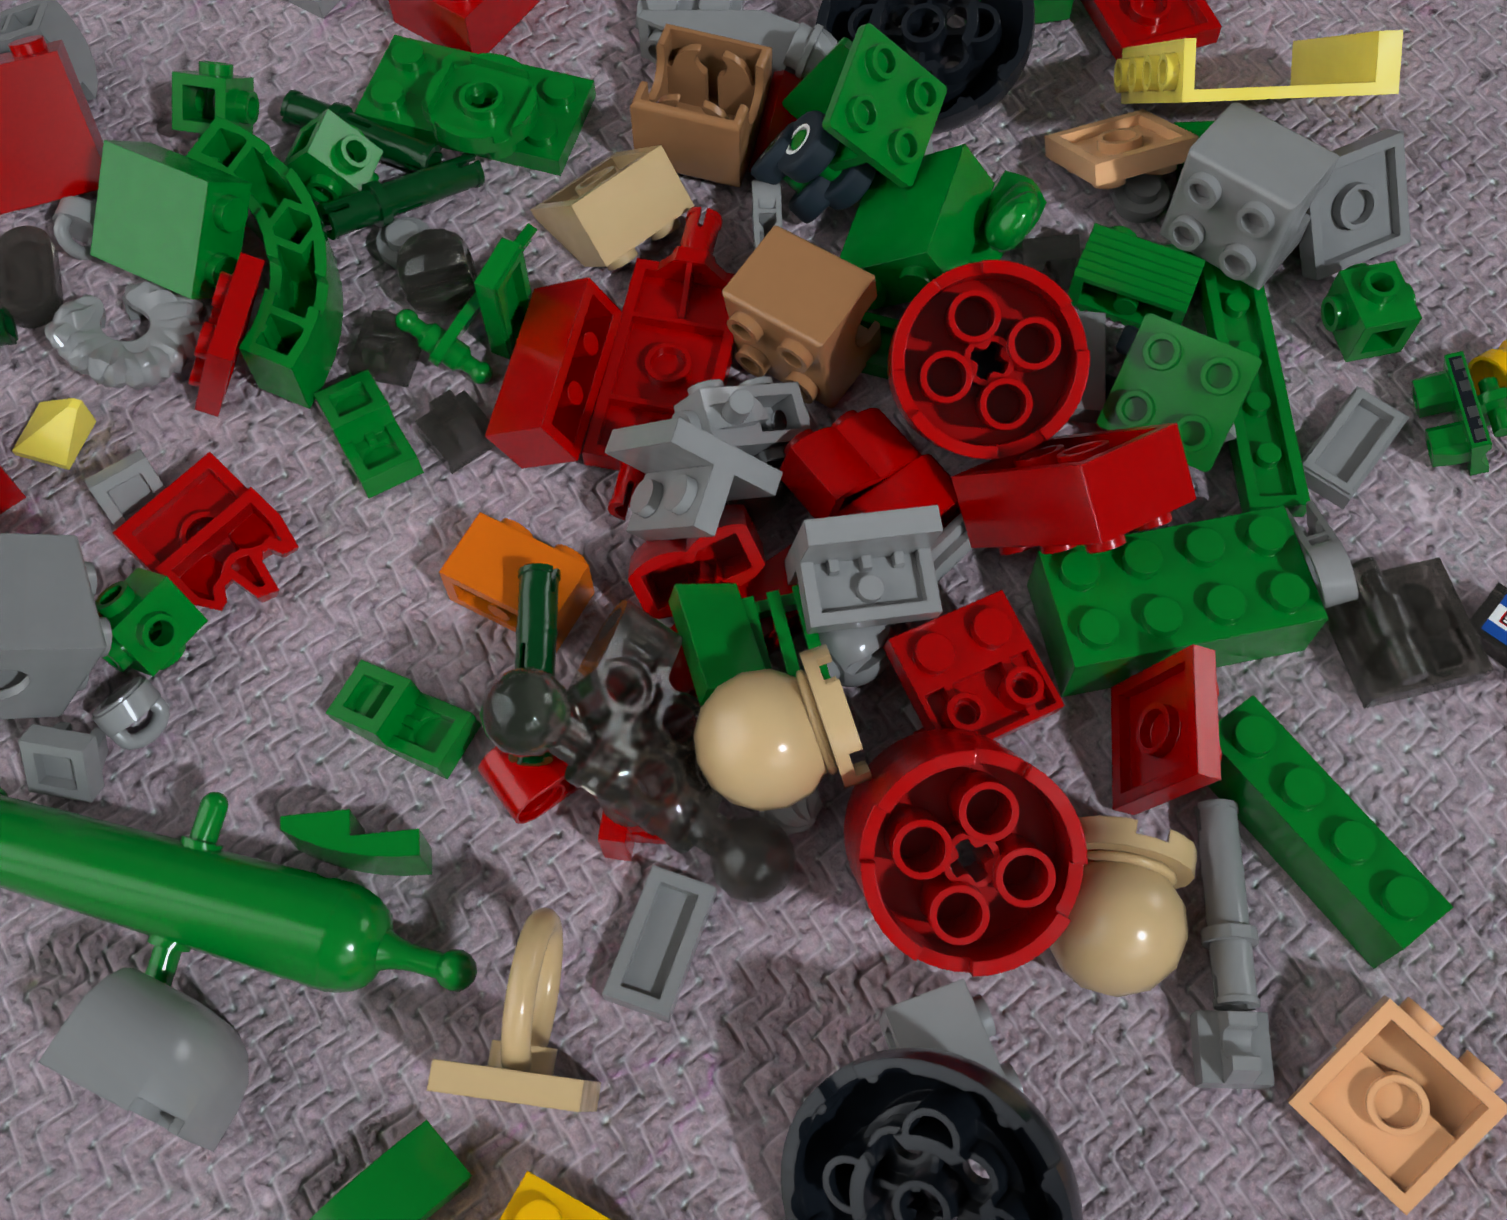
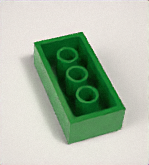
(1204, 583)

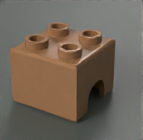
(704, 103)
(801, 315)

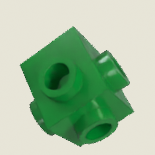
(211, 93)
(333, 158)
(1370, 310)
(147, 622)

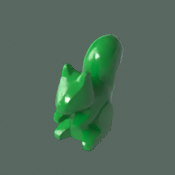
(1009, 216)

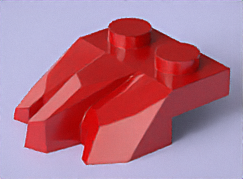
(209, 535)

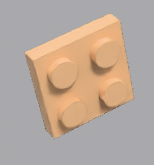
(1120, 148)

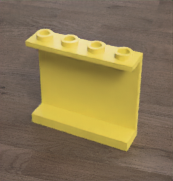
(1319, 68)

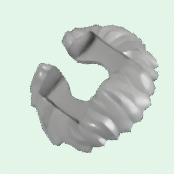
(136, 363)

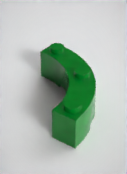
(303, 309)

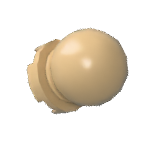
(776, 735)
(1127, 914)

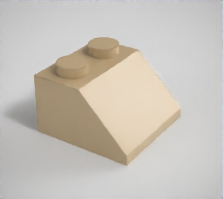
(616, 207)

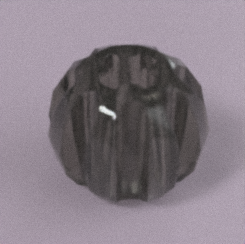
(436, 272)

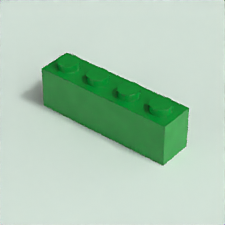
(1322, 837)

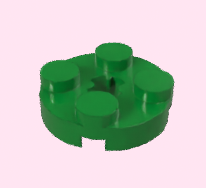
(488, 129)

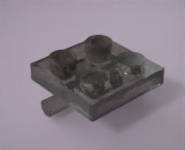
(1406, 633)

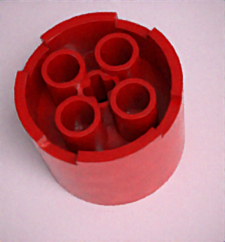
(1035, 341)
(904, 855)

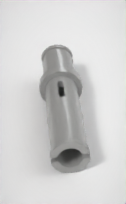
(1228, 928)

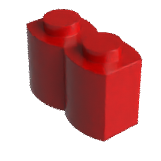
(844, 461)
(728, 557)

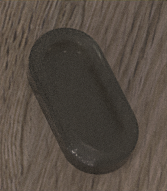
(29, 276)

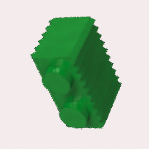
(1133, 277)

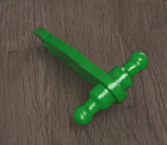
(445, 345)

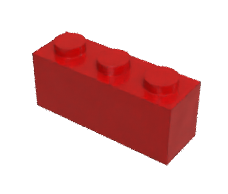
(554, 374)

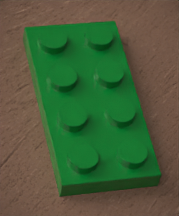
(400, 86)

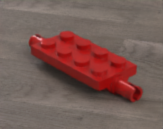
(665, 343)

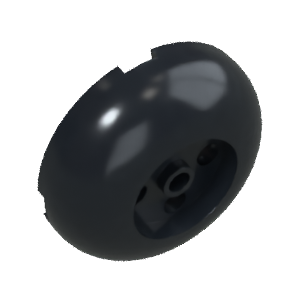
(988, 48)
(854, 1134)

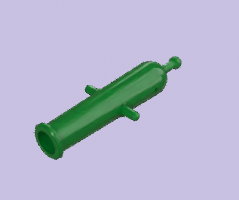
(212, 899)

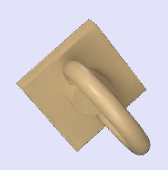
(522, 1063)

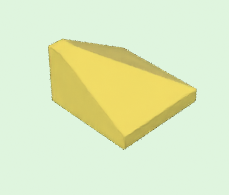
(56, 432)

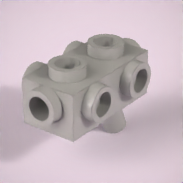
(751, 416)

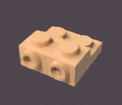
(1400, 1101)

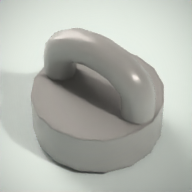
(75, 220)
(126, 707)

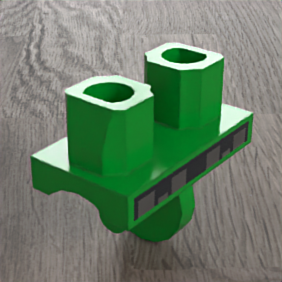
(1454, 391)

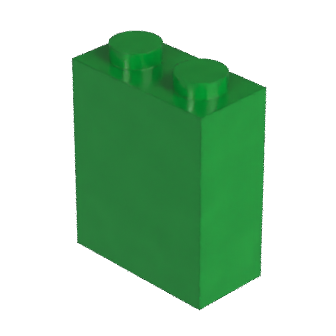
(168, 217)
(919, 229)

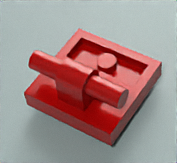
(974, 671)

